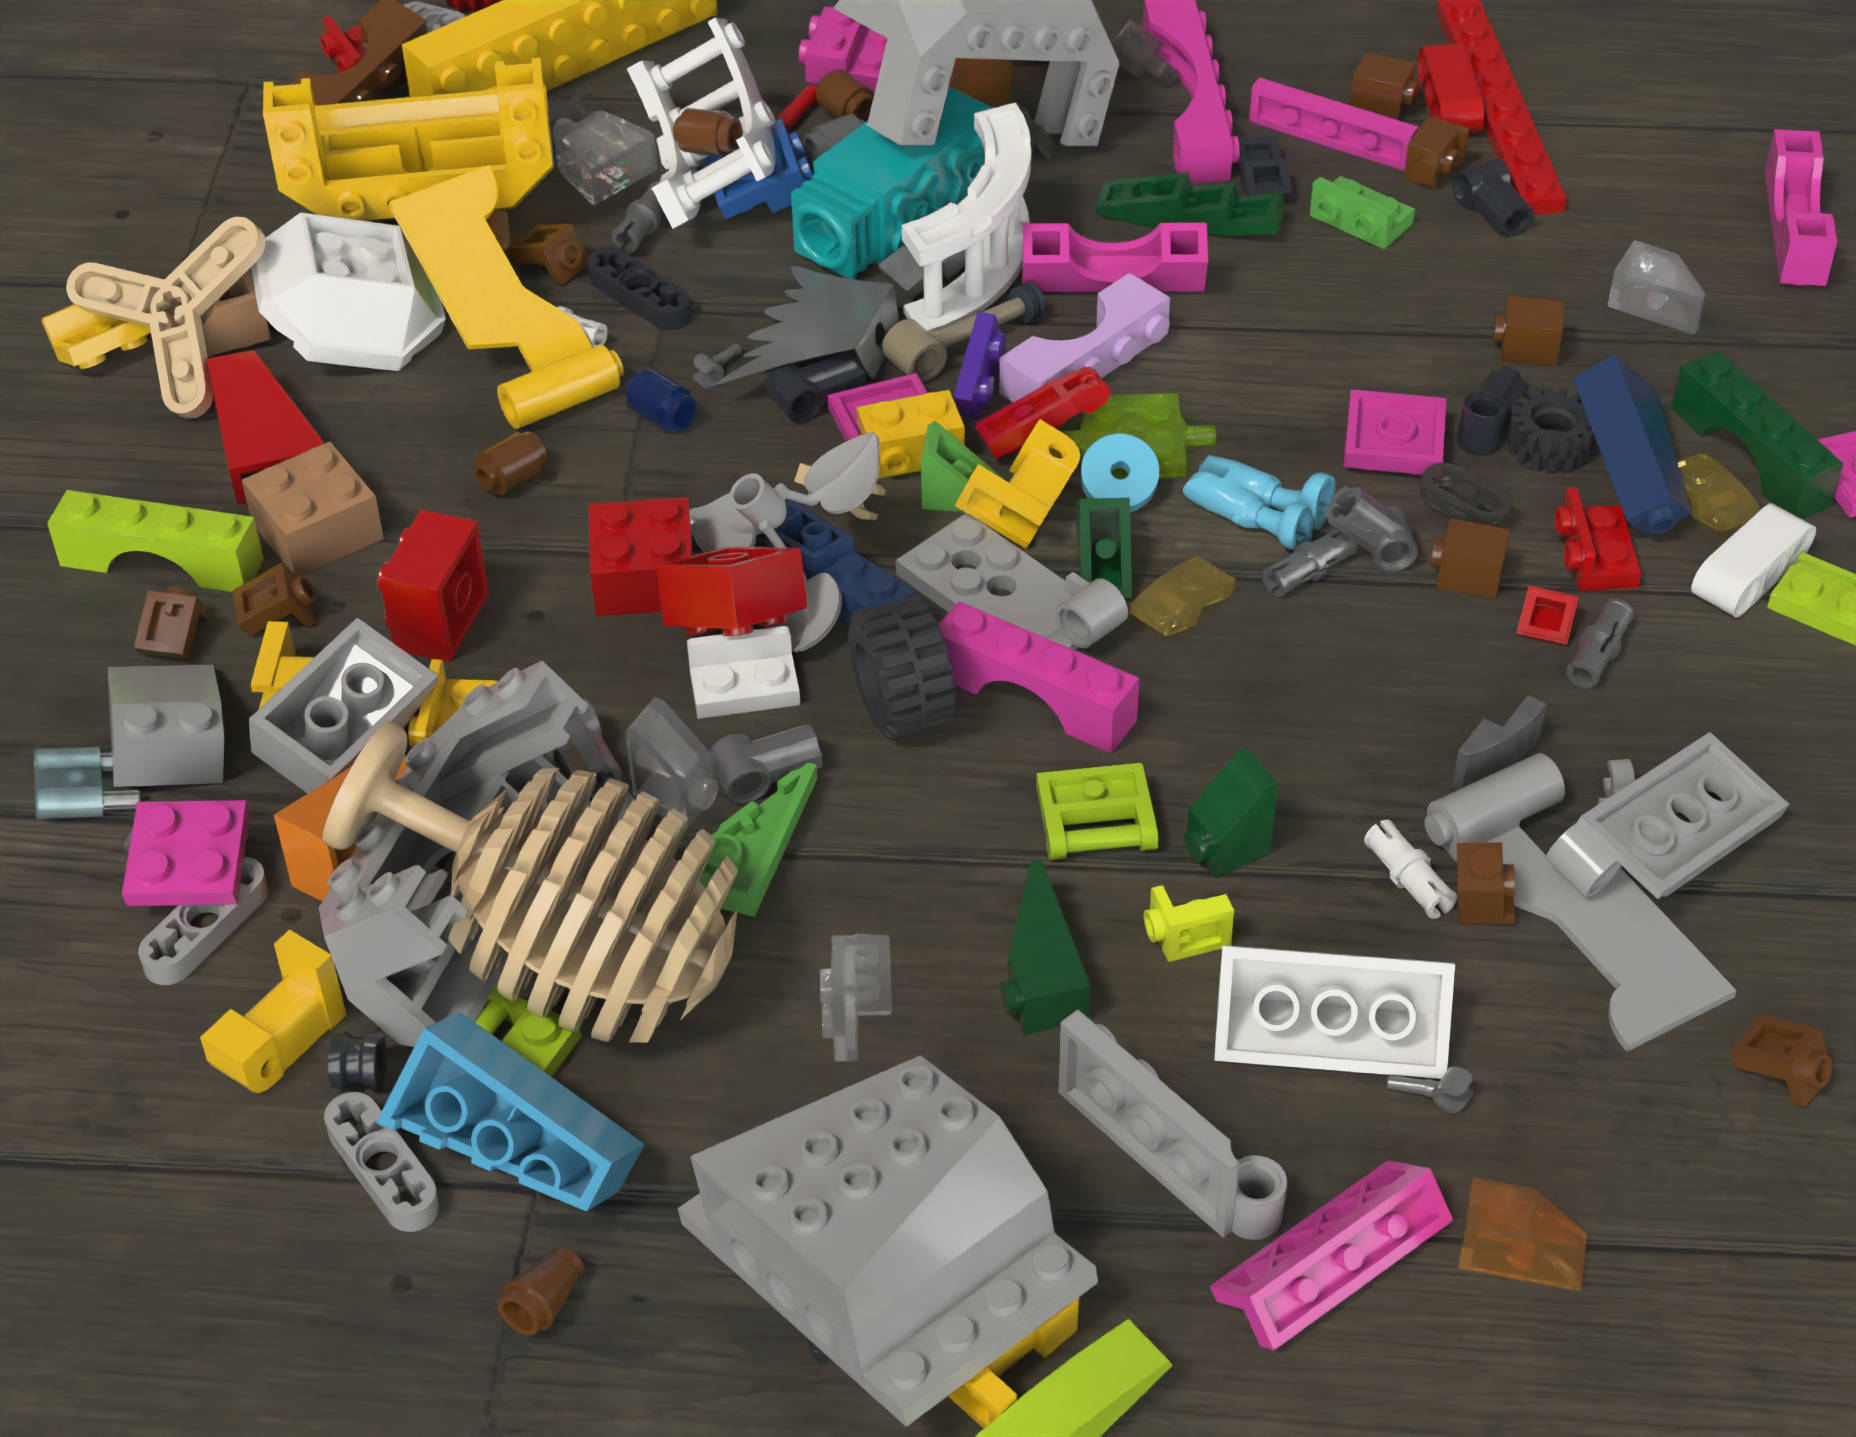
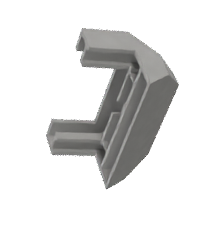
(932, 33)
(391, 902)

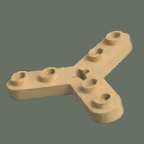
(194, 283)

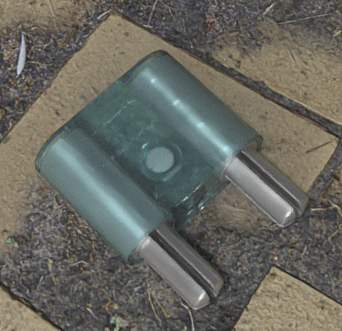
(71, 784)

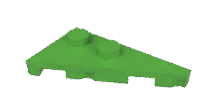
(758, 838)

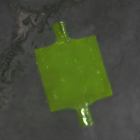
(1151, 419)

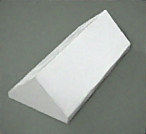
(1334, 1011)

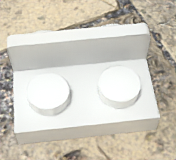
(743, 672)

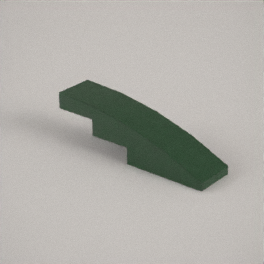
(1174, 200)

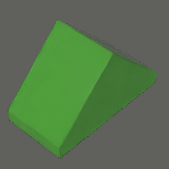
(945, 469)

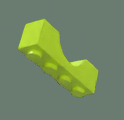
(209, 545)

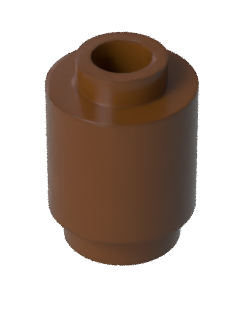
(844, 95)
(707, 132)
(510, 462)

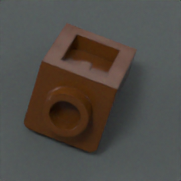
(552, 247)
(272, 598)
(170, 623)
(1787, 1053)

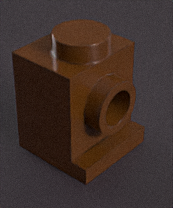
(1435, 152)
(1484, 885)

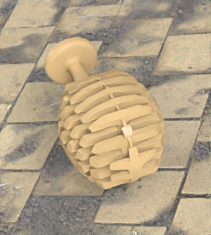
(564, 890)

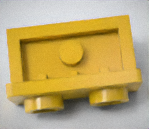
(84, 336)
(903, 428)

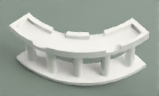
(684, 186)
(982, 224)

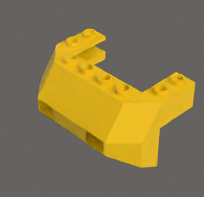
(368, 153)

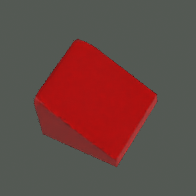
(1548, 615)

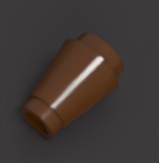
(539, 1293)

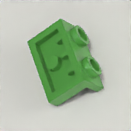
(1360, 211)

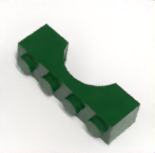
(1791, 462)

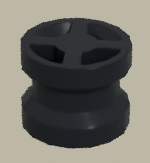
(357, 1060)

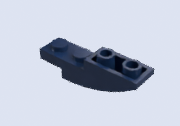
(833, 552)

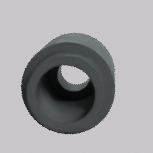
(829, 134)

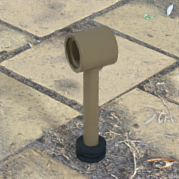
(925, 352)

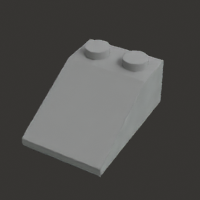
(337, 704)
(165, 725)

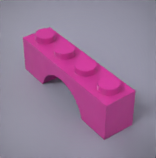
(1801, 233)
(1063, 261)
(1087, 695)

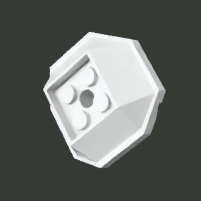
(347, 292)

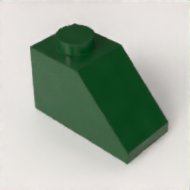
(1105, 541)
(1233, 816)

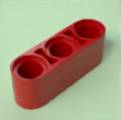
(1450, 85)

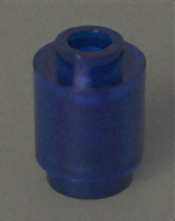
(660, 400)

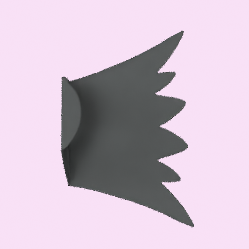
(827, 319)

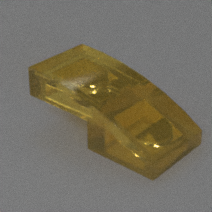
(1716, 493)
(1180, 594)

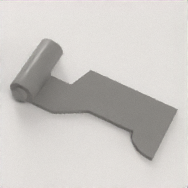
(1619, 929)

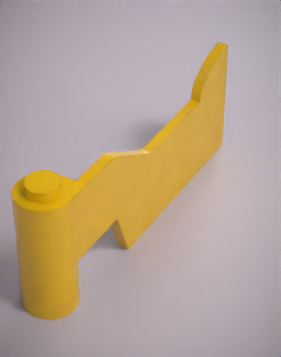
(493, 307)

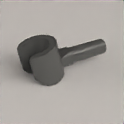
(711, 367)
(1449, 1094)

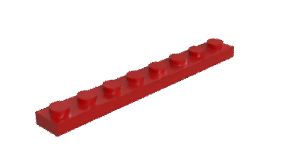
(1505, 112)

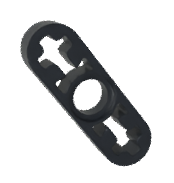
(661, 304)

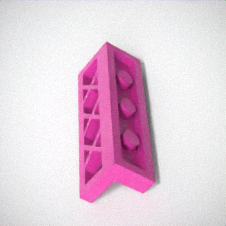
(1330, 123)
(1335, 1251)

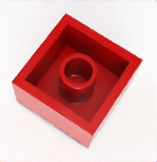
(627, 546)
(434, 585)
(732, 589)

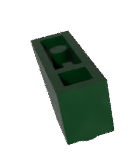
(1043, 964)

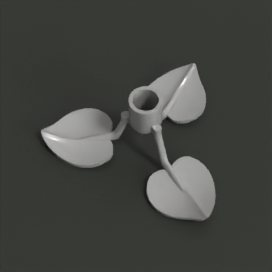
(837, 480)

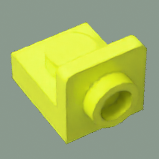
(1190, 927)

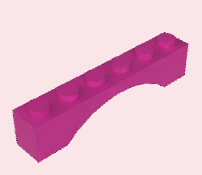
(1204, 131)

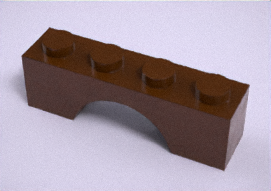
(382, 36)

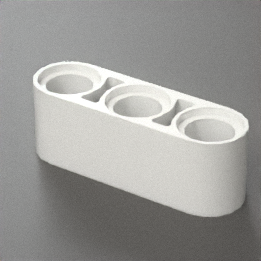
(1753, 560)

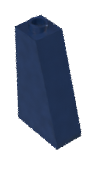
(1634, 444)

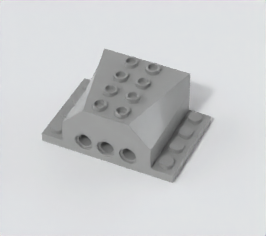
(891, 1232)

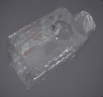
(603, 154)

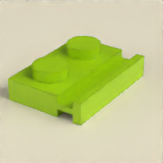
(1818, 597)

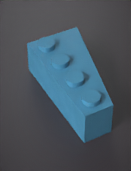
(508, 1115)

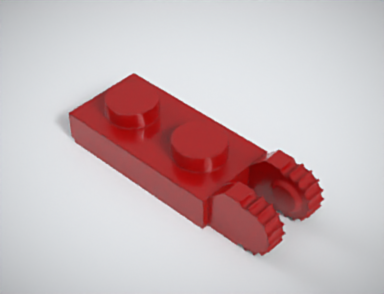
(1052, 403)

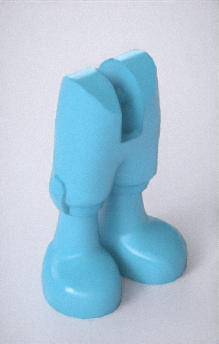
(1251, 495)

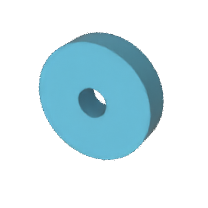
(1120, 452)

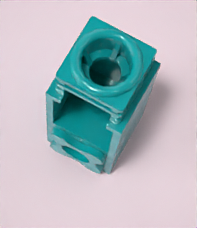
(874, 186)

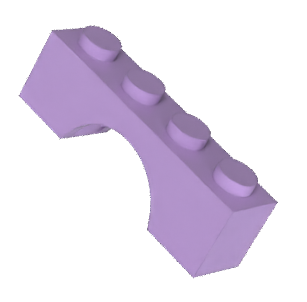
(1128, 321)

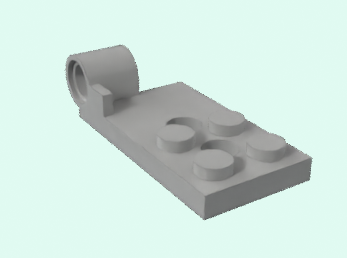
(1040, 601)
(1647, 838)
(1167, 1134)

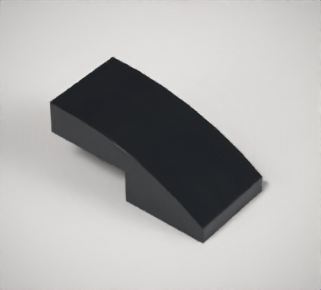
(1262, 167)

